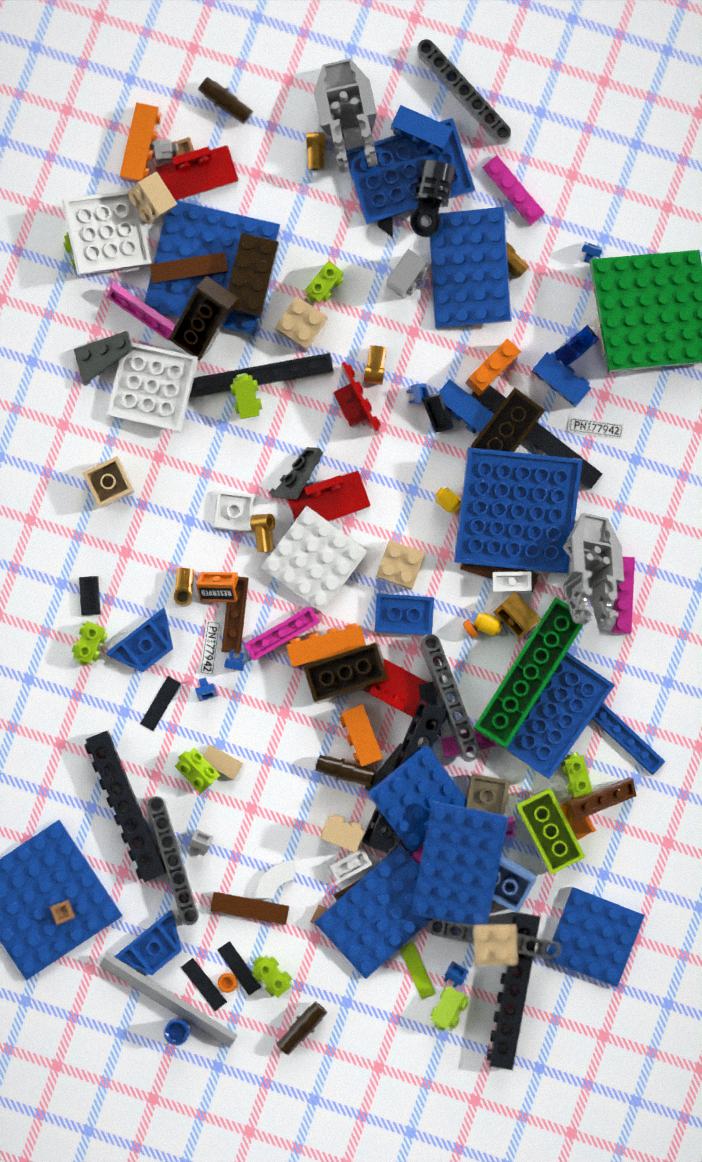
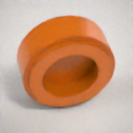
(470, 628)
(227, 982)

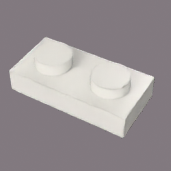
(511, 581)
(350, 865)

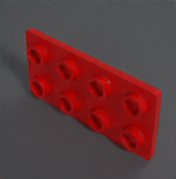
(198, 172)
(352, 402)
(333, 497)
(401, 691)

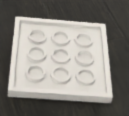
(105, 232)
(153, 387)
(314, 559)

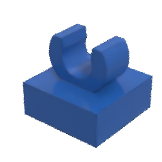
(591, 250)
(419, 391)
(235, 663)
(206, 690)
(456, 974)

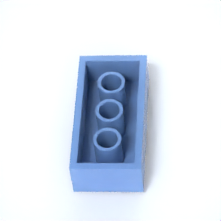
(513, 884)

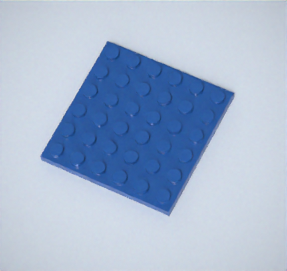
(200, 231)
(517, 510)
(34, 879)

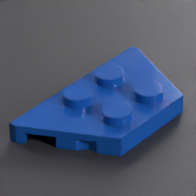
(145, 644)
(154, 946)

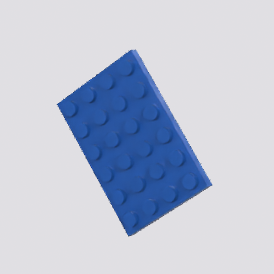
(390, 185)
(470, 269)
(559, 715)
(459, 864)
(375, 913)

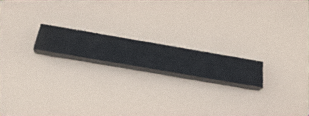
(264, 374)
(542, 438)

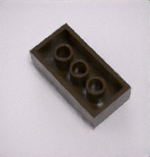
(252, 274)
(203, 318)
(510, 423)
(346, 673)

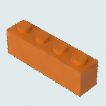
(140, 142)
(326, 645)

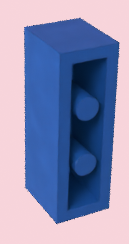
(421, 129)
(561, 379)
(465, 407)

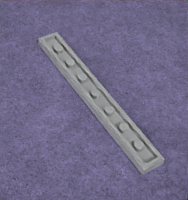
(168, 1000)

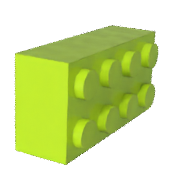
(550, 831)

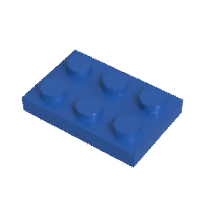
(404, 614)

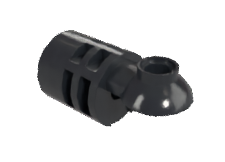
(431, 193)

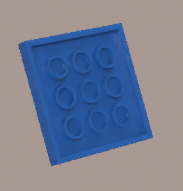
(408, 795)
(595, 936)

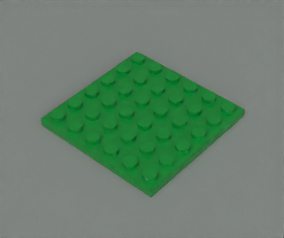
(649, 309)

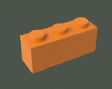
(493, 367)
(361, 735)

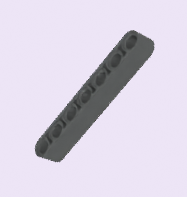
(462, 82)
(450, 688)
(177, 869)
(523, 940)

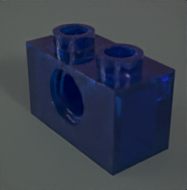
(576, 345)

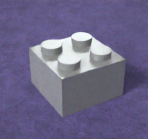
(406, 273)

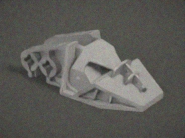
(346, 102)
(594, 570)

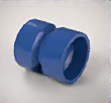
(177, 1031)

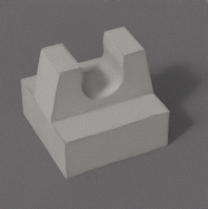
(164, 149)
(201, 841)

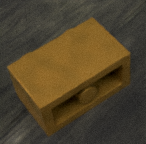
(517, 615)

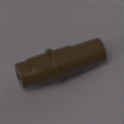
(225, 100)
(345, 770)
(302, 1028)

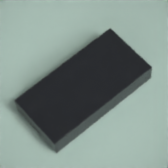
(437, 412)
(90, 595)

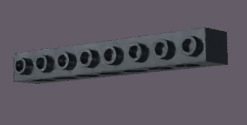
(416, 730)
(144, 872)
(506, 1059)

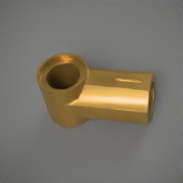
(315, 144)
(515, 263)
(374, 369)
(262, 526)
(184, 584)

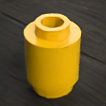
(447, 500)
(488, 624)

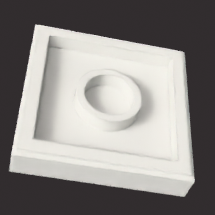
(233, 511)

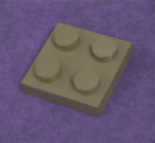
(488, 794)

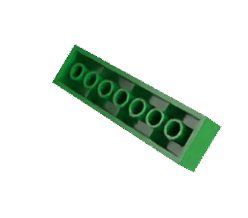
(528, 675)

